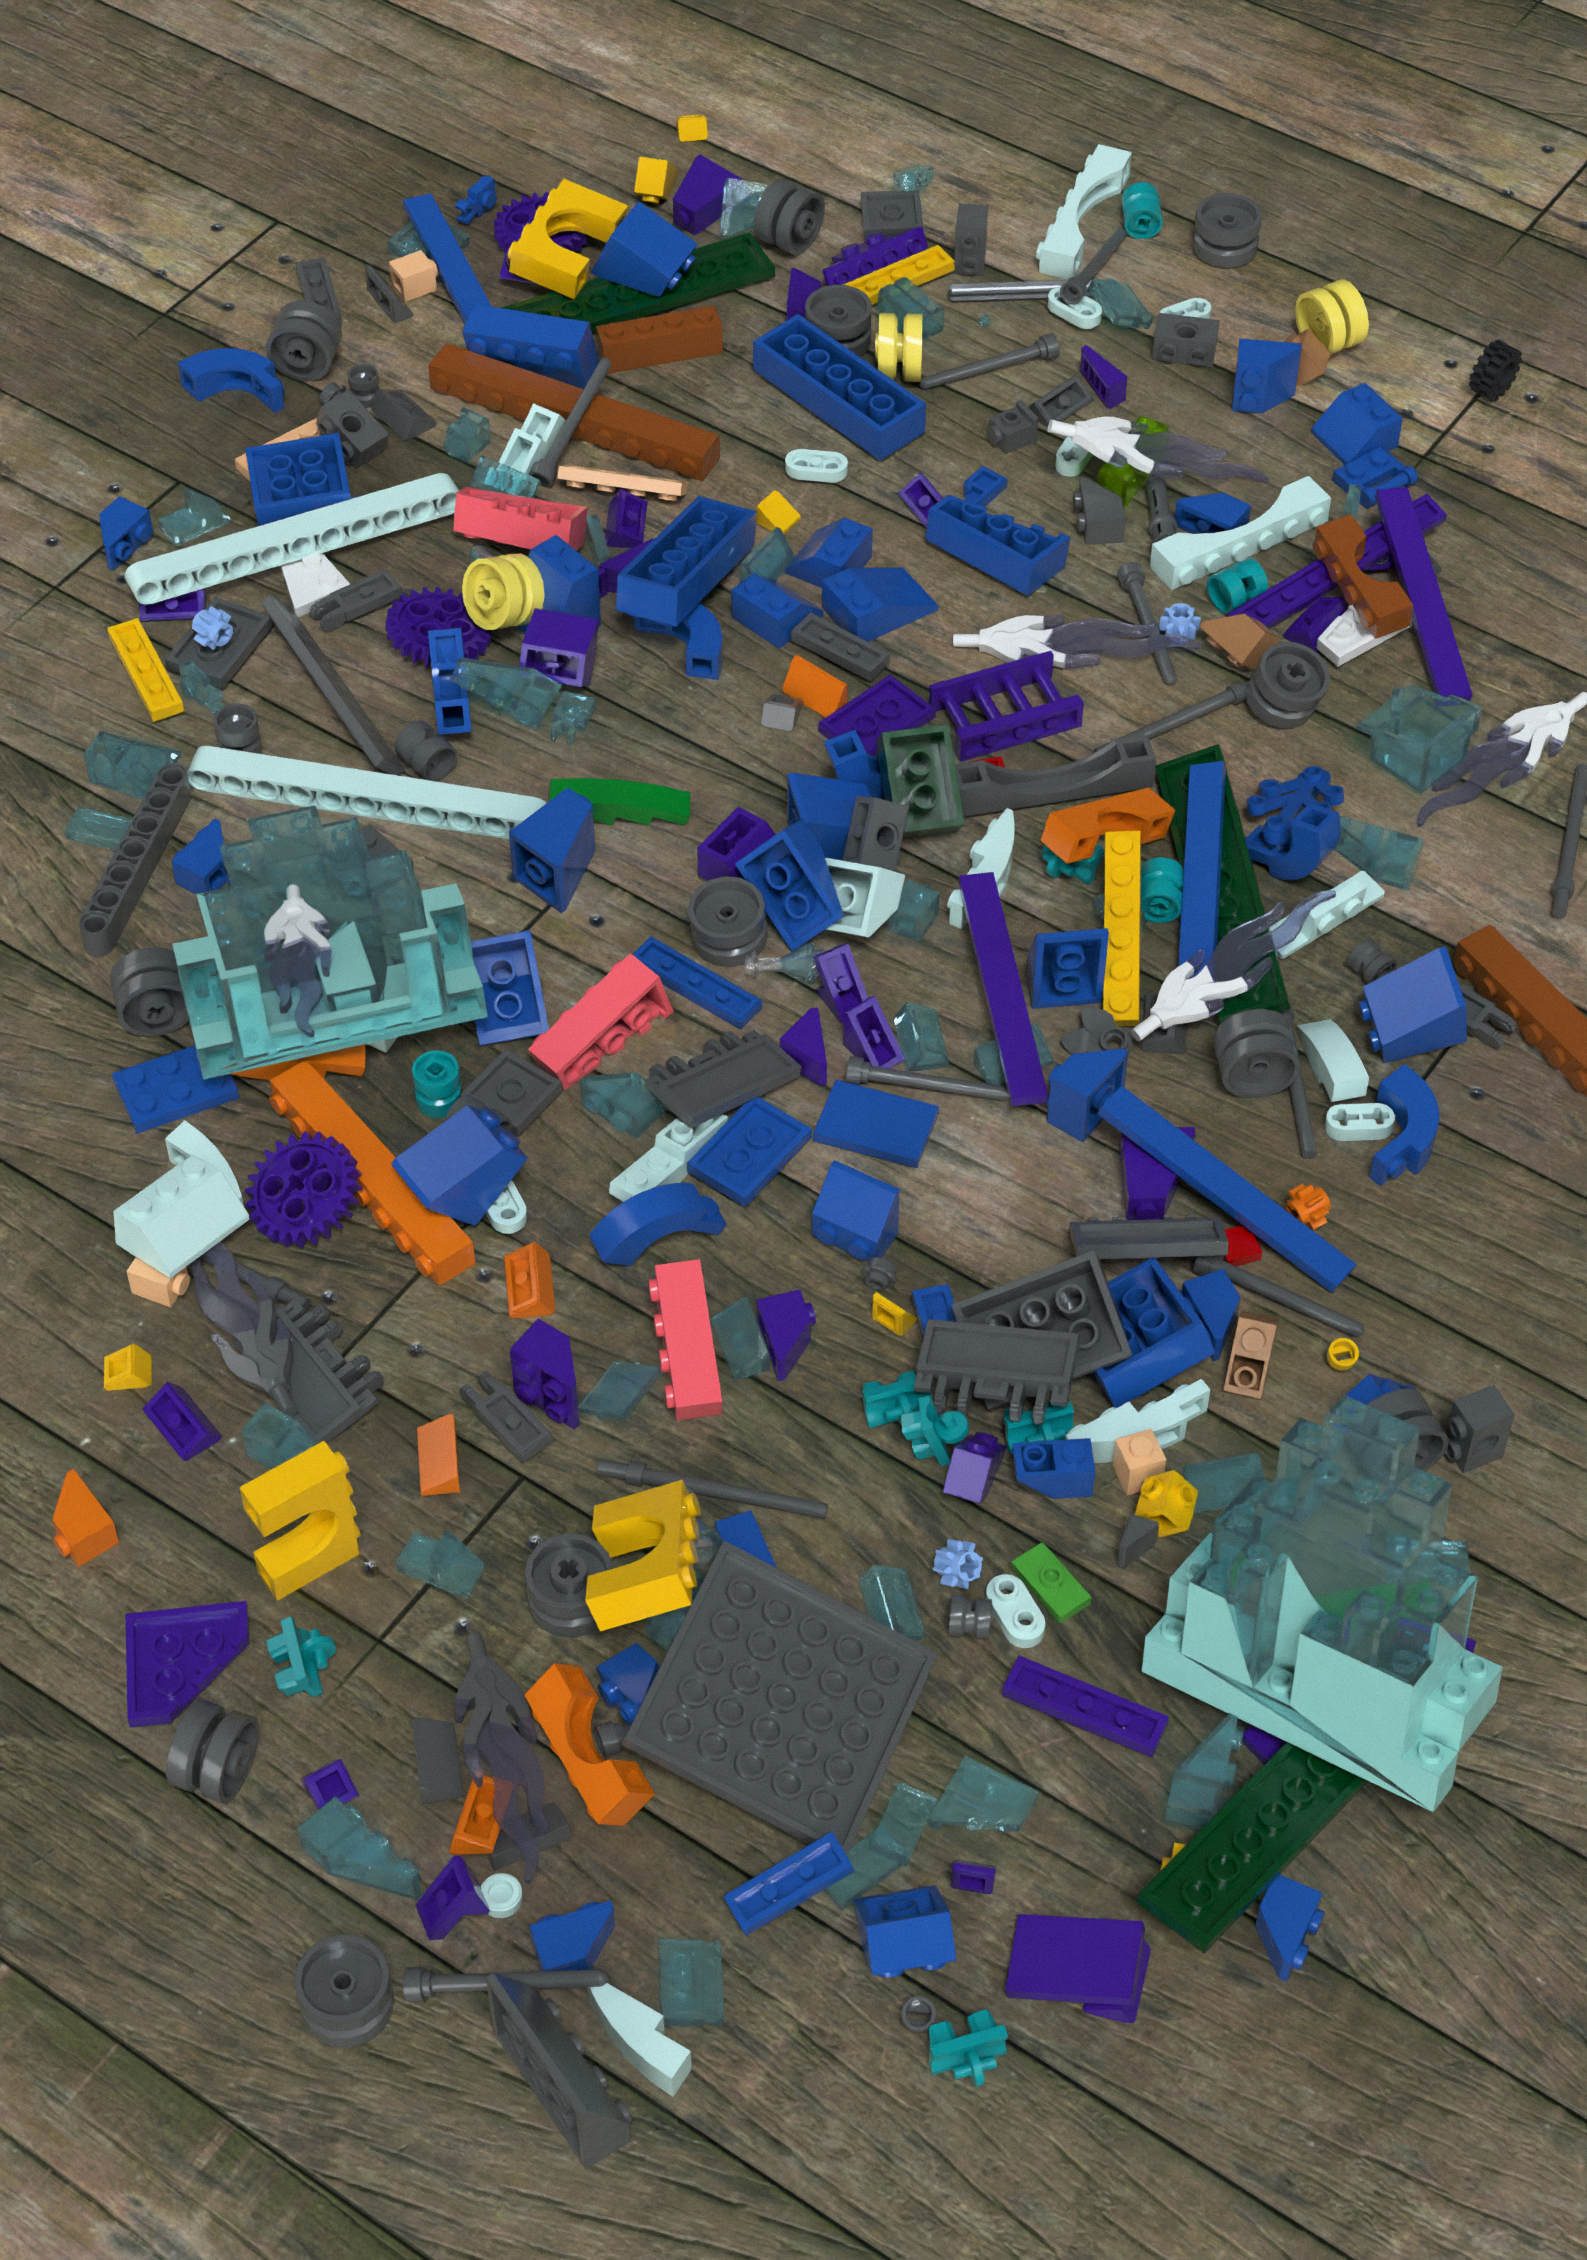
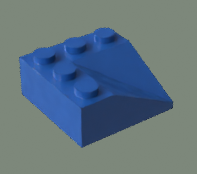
(296, 476)
(1160, 1331)

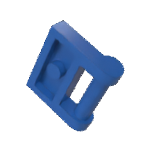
(1372, 470)

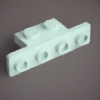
(1350, 899)

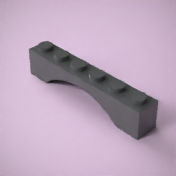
(1116, 768)

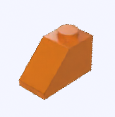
(81, 1522)

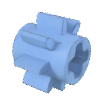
(1180, 620)
(212, 627)
(957, 1563)

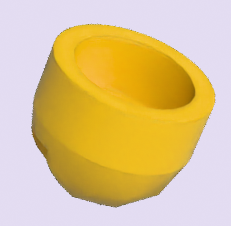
(1340, 1348)

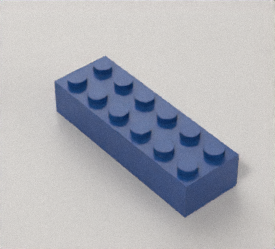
(839, 387)
(686, 561)

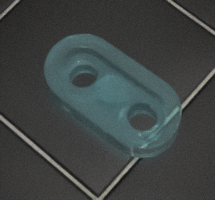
(912, 177)

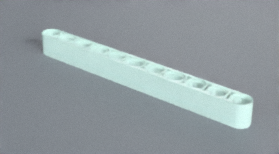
(291, 539)
(359, 792)

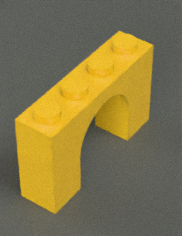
(566, 209)
(324, 1540)
(661, 1578)

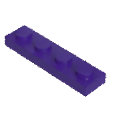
(1085, 1706)

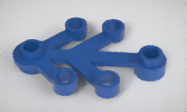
(1308, 783)

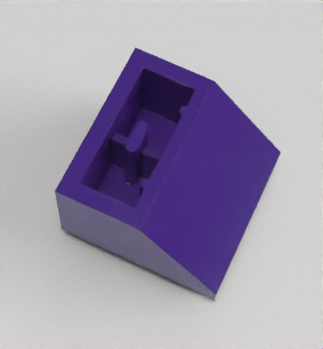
(561, 646)
(731, 842)
(546, 1373)

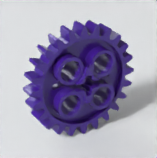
(513, 219)
(415, 615)
(303, 1189)

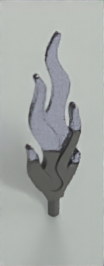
(264, 1358)
(504, 1750)

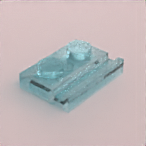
(1120, 303)
(690, 1982)

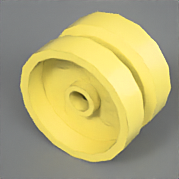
(1333, 315)
(899, 347)
(502, 591)

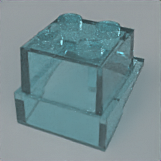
(1421, 734)

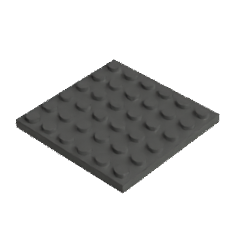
(780, 1699)

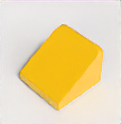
(692, 127)
(776, 512)
(891, 1315)
(127, 1369)

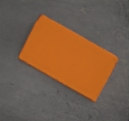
(815, 687)
(529, 1282)
(438, 1457)
(476, 1827)

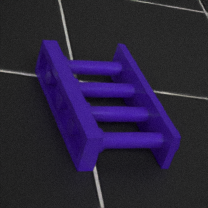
(1012, 729)

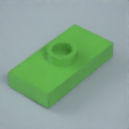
(1051, 1583)

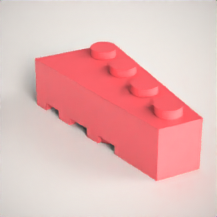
(517, 519)
(601, 1021)
(686, 1340)

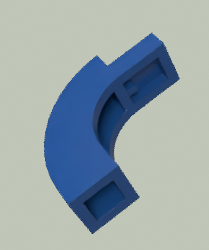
(232, 370)
(700, 634)
(450, 698)
(853, 762)
(1313, 839)
(1418, 1118)
(651, 1215)

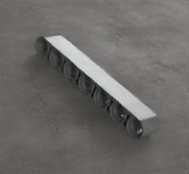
(135, 860)

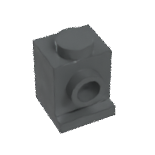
(1013, 428)

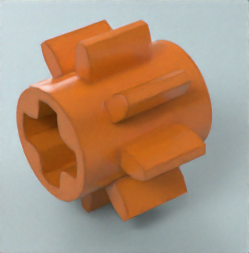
(1309, 1205)

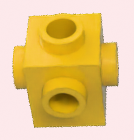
(1168, 1501)

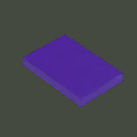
(877, 710)
(1075, 1959)

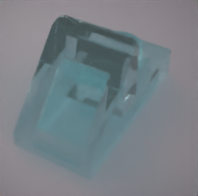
(501, 478)
(196, 519)
(441, 1563)

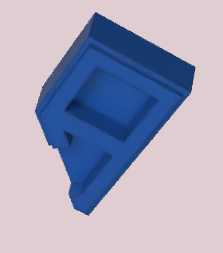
(984, 486)

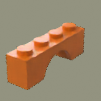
(1076, 829)
(564, 1707)

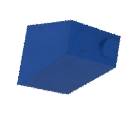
(645, 253)
(568, 580)
(825, 808)
(554, 848)
(1415, 1008)
(462, 1164)

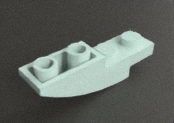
(990, 854)
(667, 1159)
(1165, 1418)

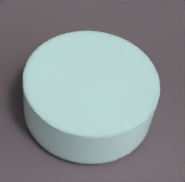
(502, 1894)

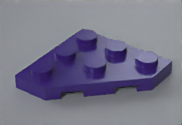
(178, 1655)

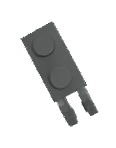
(356, 600)
(1479, 1012)
(507, 1418)

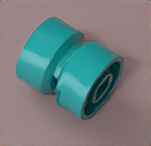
(1142, 210)
(1236, 585)
(1161, 889)
(436, 1083)

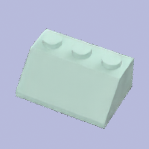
(865, 894)
(179, 1216)

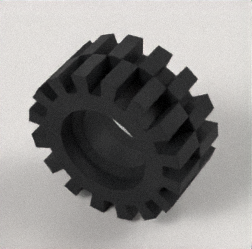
(1495, 370)

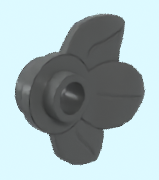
(1096, 1034)

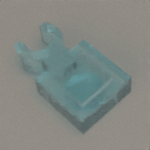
(196, 684)
(571, 713)

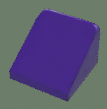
(329, 1782)
(973, 1876)

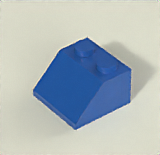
(1264, 374)
(1358, 424)
(832, 550)
(769, 608)
(1082, 1087)
(856, 1212)
(905, 1931)

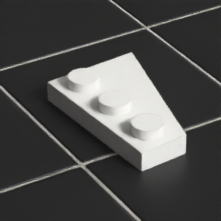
(310, 581)
(1348, 638)

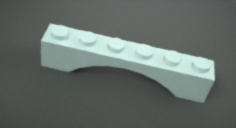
(1103, 177)
(1191, 556)

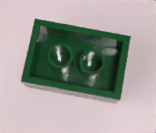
(922, 774)

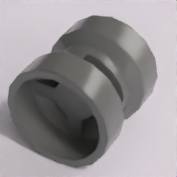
(363, 383)
(1369, 960)
(970, 1617)

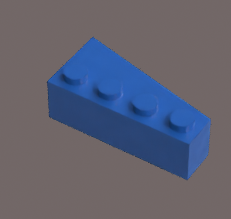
(533, 342)
(996, 544)

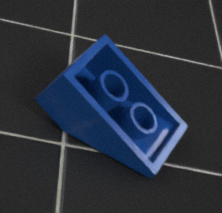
(874, 600)
(794, 884)
(1067, 968)
(510, 989)

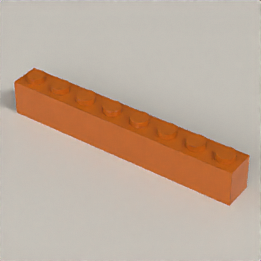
(429, 1237)

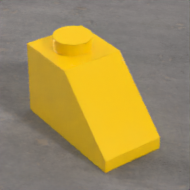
(655, 179)

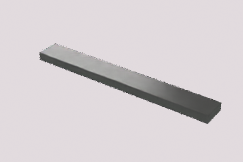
(333, 686)

